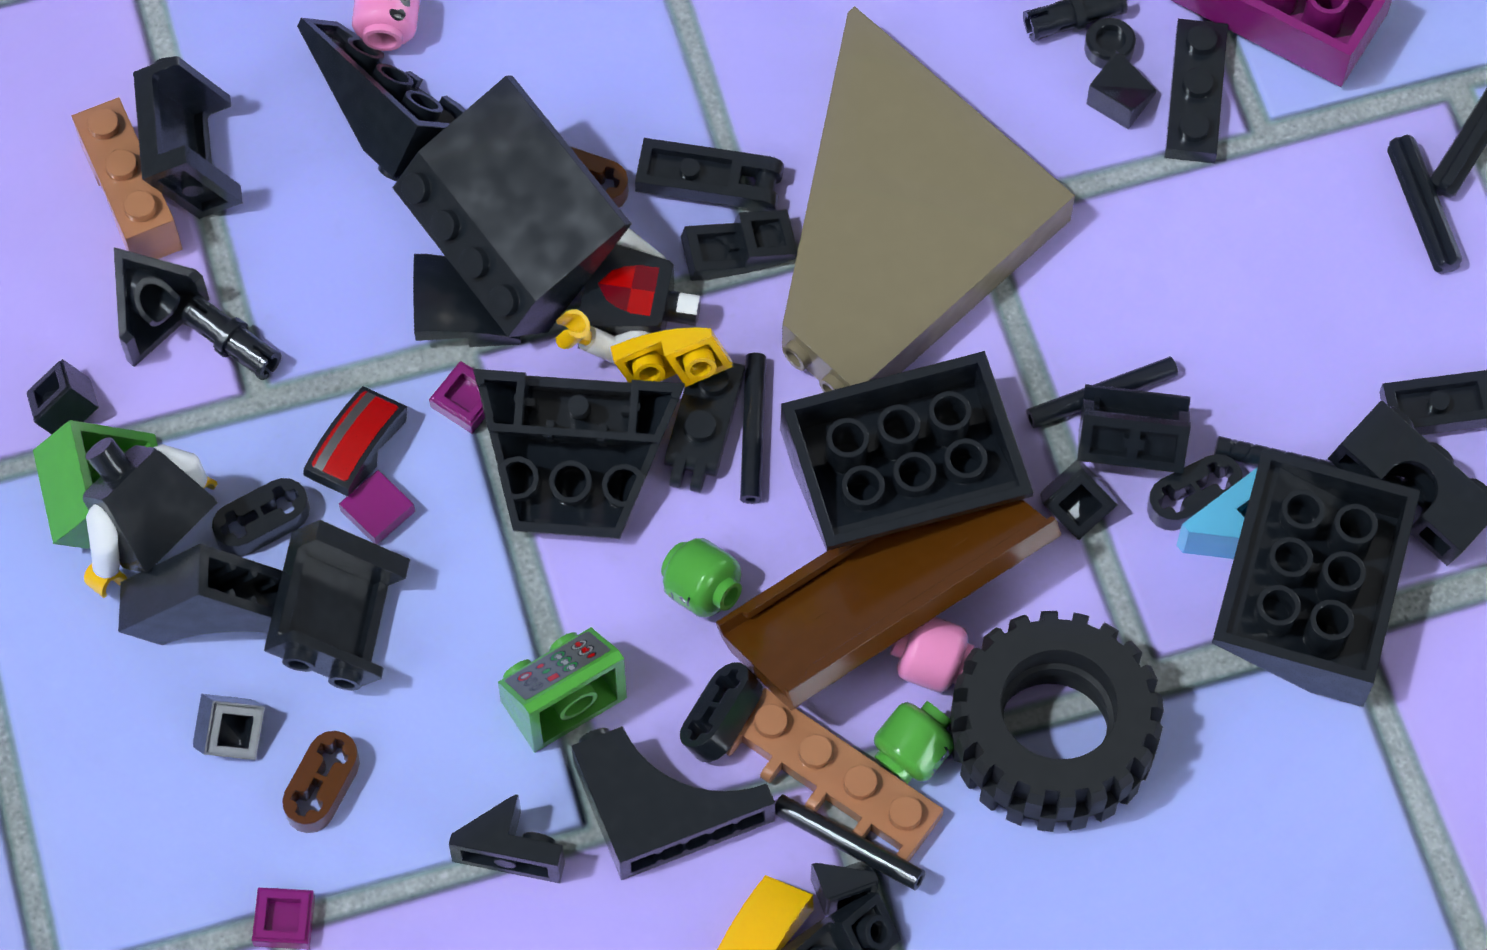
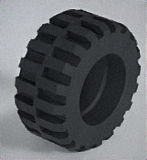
(1069, 656)

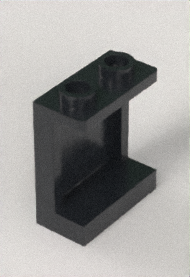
(175, 139)
(332, 604)

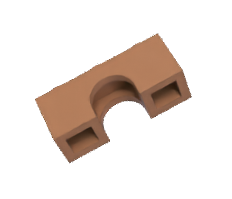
(116, 165)

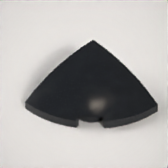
(449, 308)

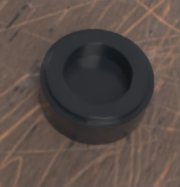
(1106, 38)

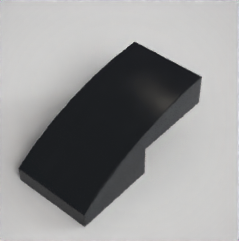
(736, 248)

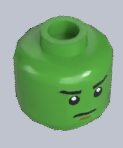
(701, 577)
(914, 741)

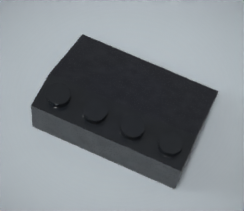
(512, 209)
(904, 451)
(1316, 575)

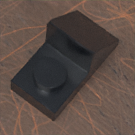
(492, 845)

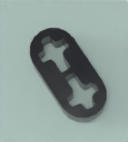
(1189, 483)
(261, 517)
(721, 712)

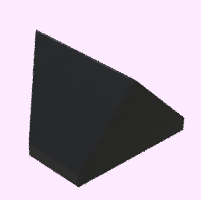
(151, 300)

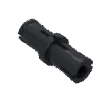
(1069, 15)
(230, 337)

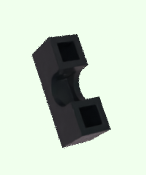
(1452, 502)

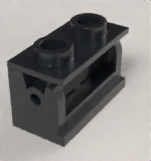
(1134, 428)

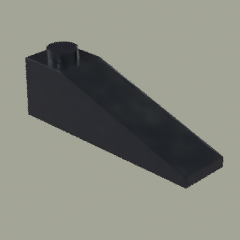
(378, 100)

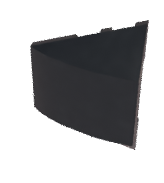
(573, 447)

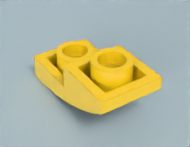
(687, 352)
(768, 917)

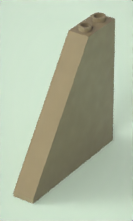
(905, 216)

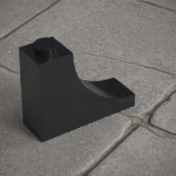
(198, 595)
(652, 816)

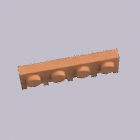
(838, 775)

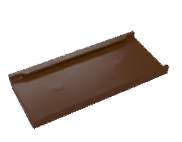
(873, 594)

